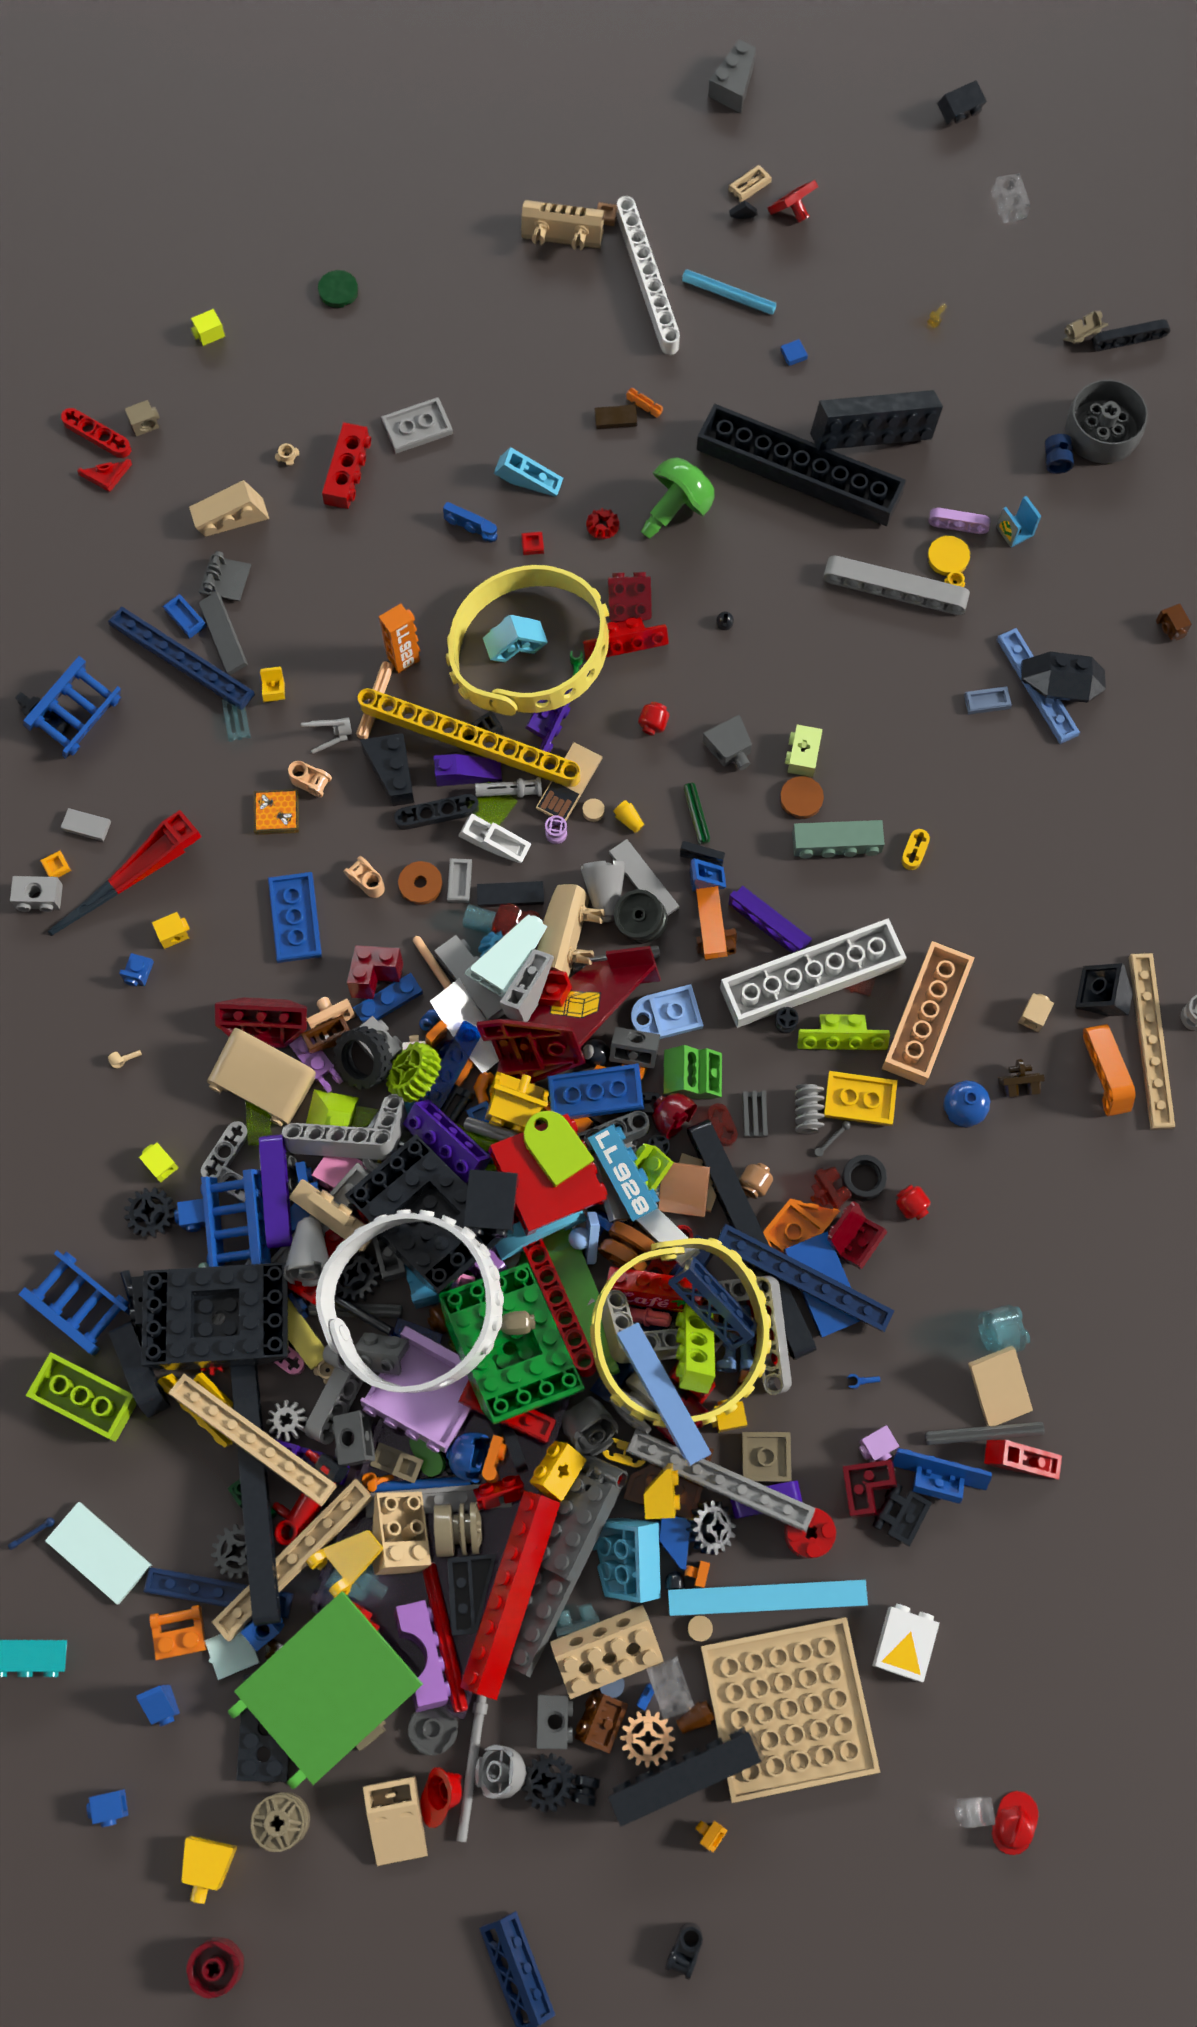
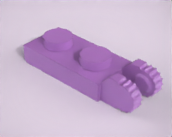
(317, 1061)

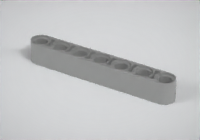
(896, 585)

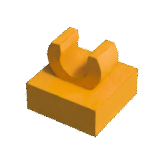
(712, 1834)

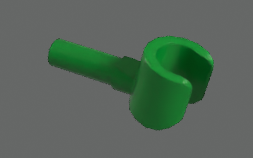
(576, 662)

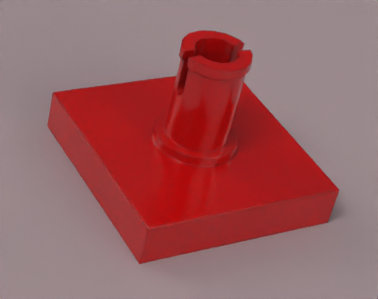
(793, 200)

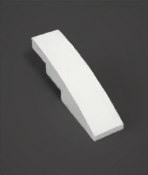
(662, 1229)

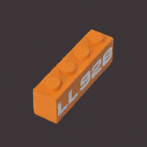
(400, 637)

